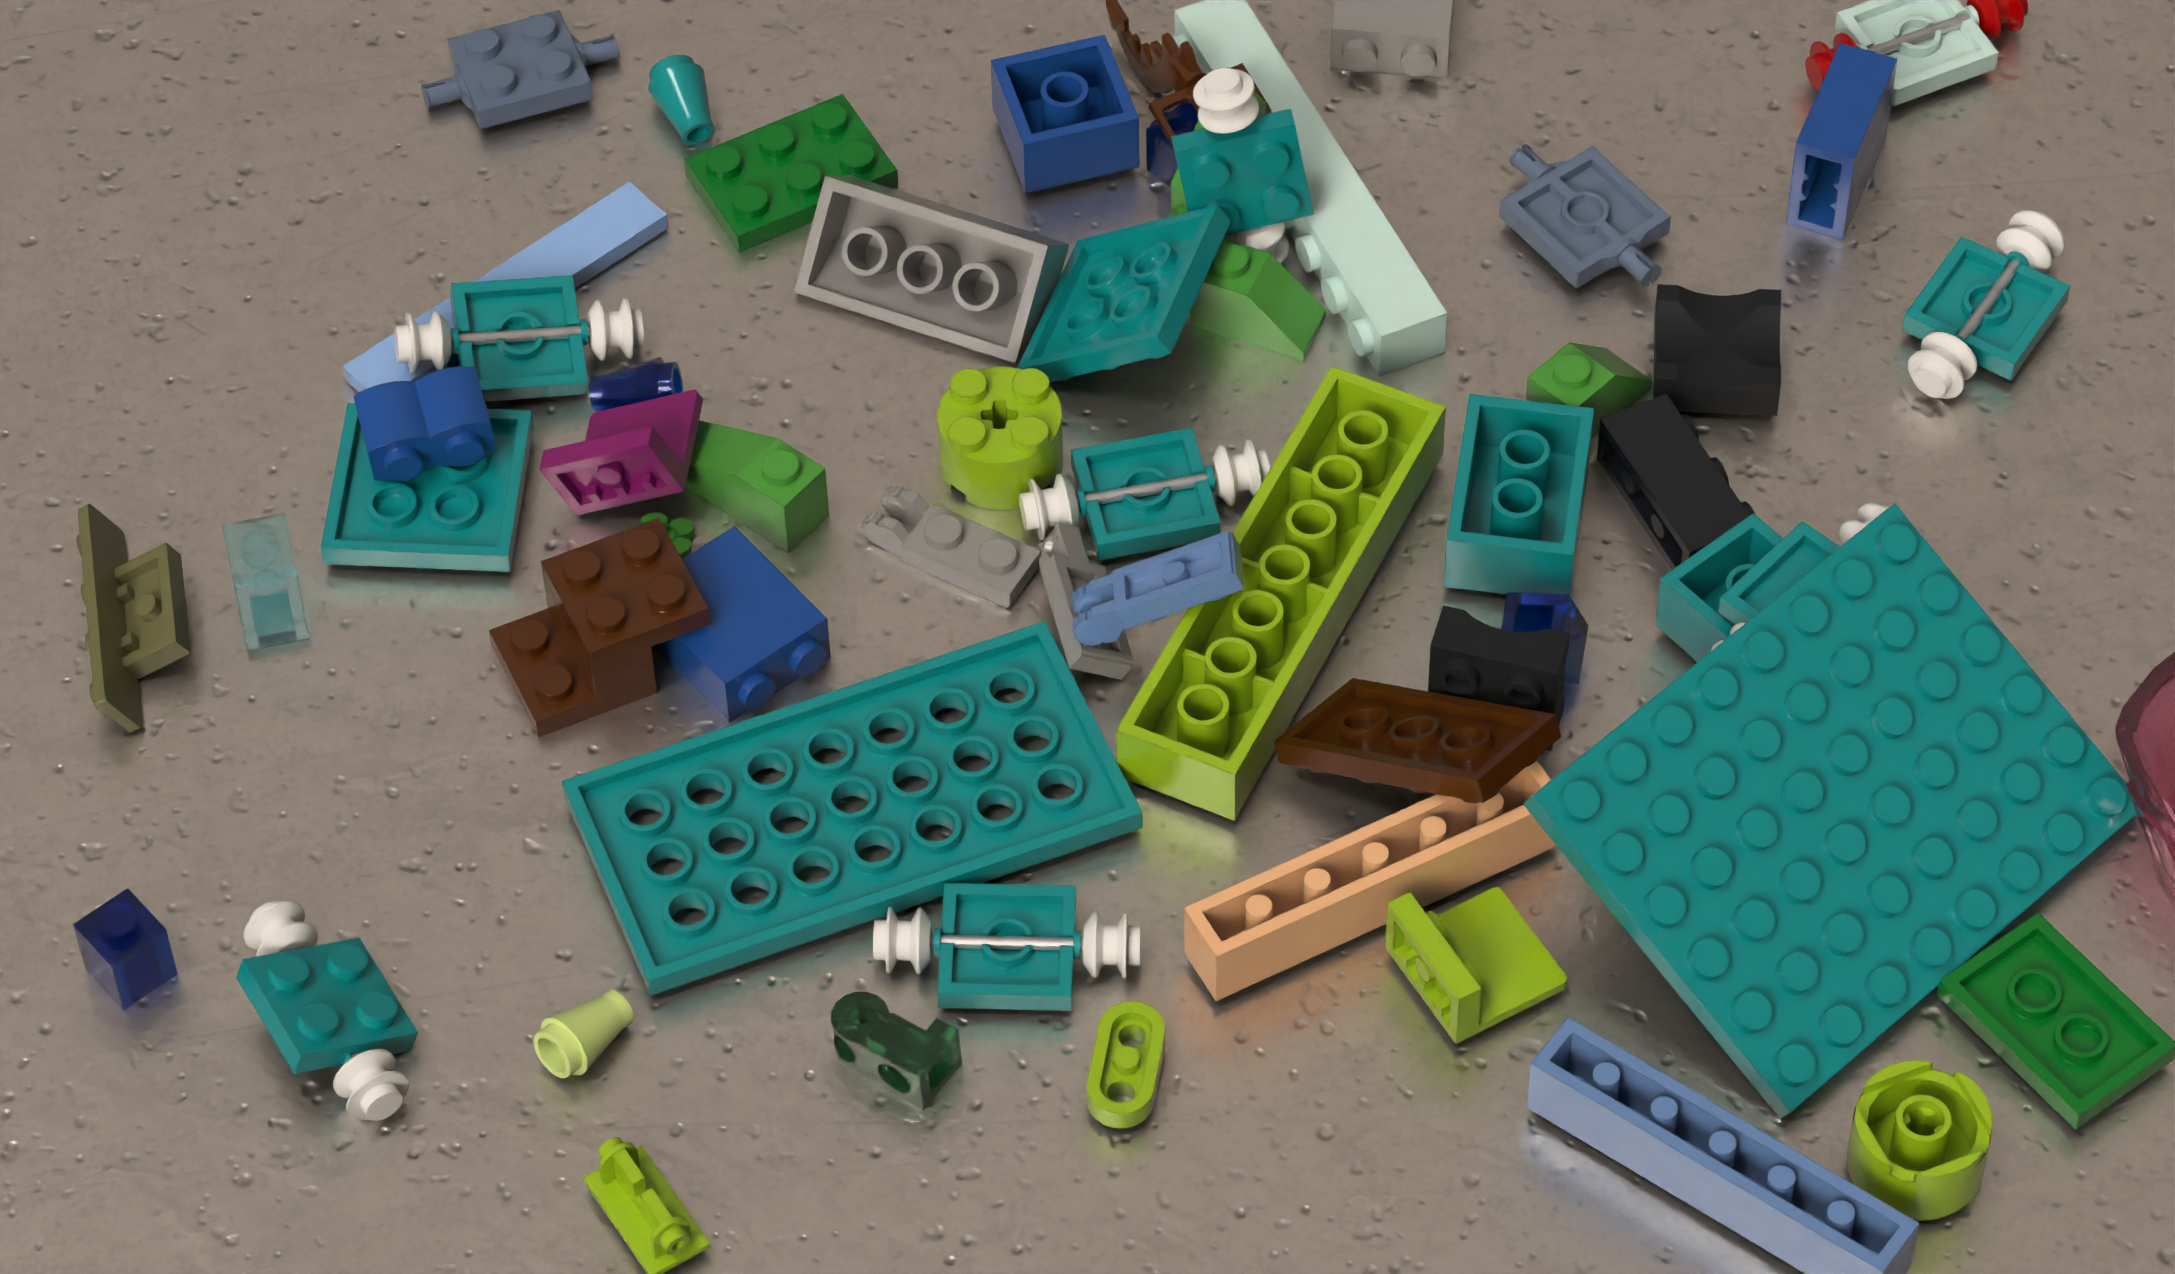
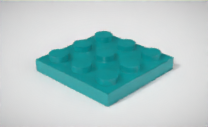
(1125, 295)
(440, 516)

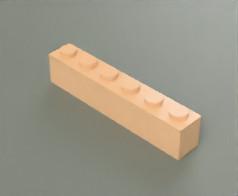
(1346, 884)

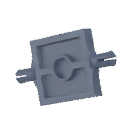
(520, 69)
(1584, 216)

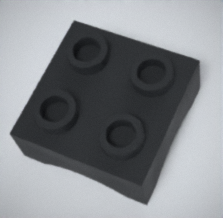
(1718, 350)
(1498, 664)

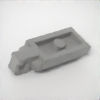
(1064, 568)

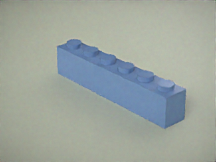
(1715, 1159)

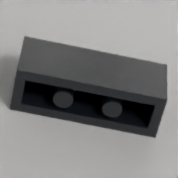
(1668, 478)

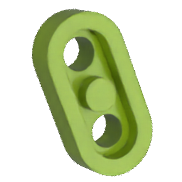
(1126, 1069)

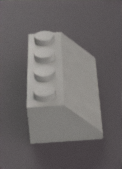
(929, 267)

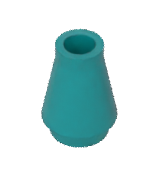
(681, 93)

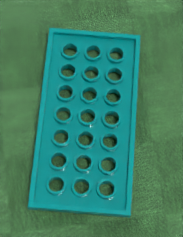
(832, 839)

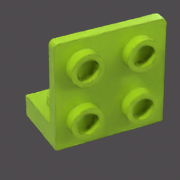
(1471, 960)

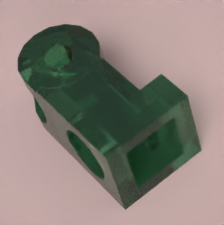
(893, 1050)

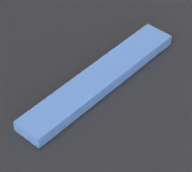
(575, 248)

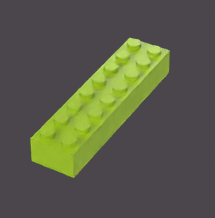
(1307, 558)

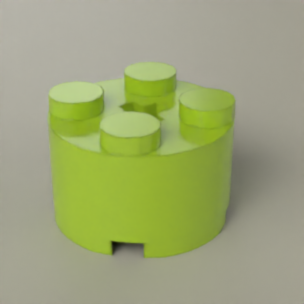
(998, 434)
(1920, 1139)

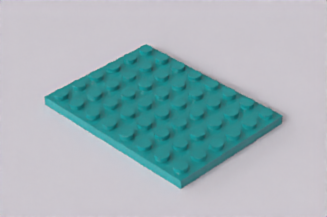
(1834, 809)

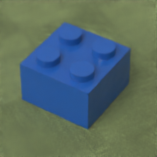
(1065, 113)

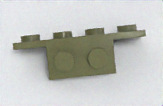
(132, 615)

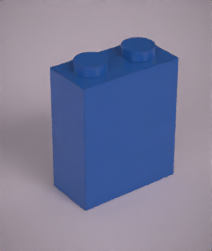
(1841, 141)
(758, 629)

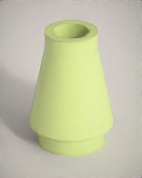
(579, 1035)

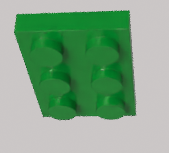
(775, 173)
(2057, 1020)

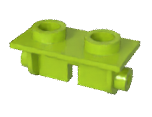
(644, 1207)

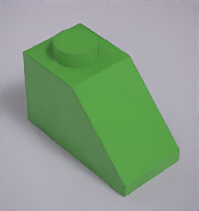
(1257, 302)
(1589, 379)

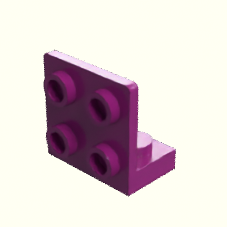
(627, 454)

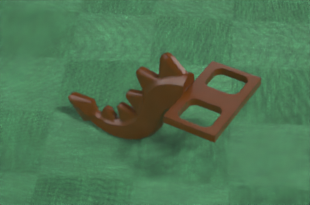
(1162, 67)

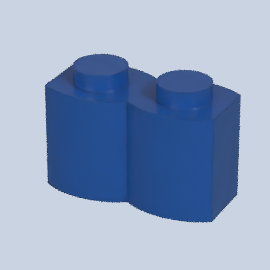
(425, 423)

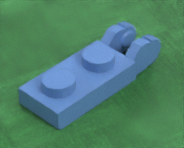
(1157, 588)

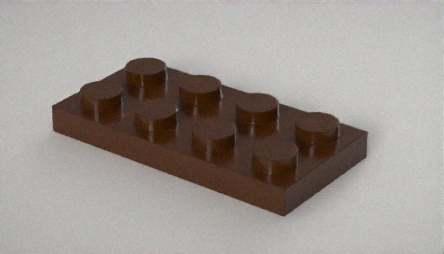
(1418, 740)

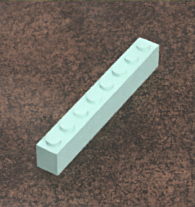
(1348, 239)

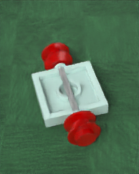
(1932, 40)

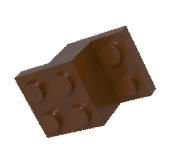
(599, 627)

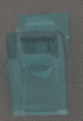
(266, 581)

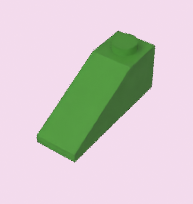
(759, 483)

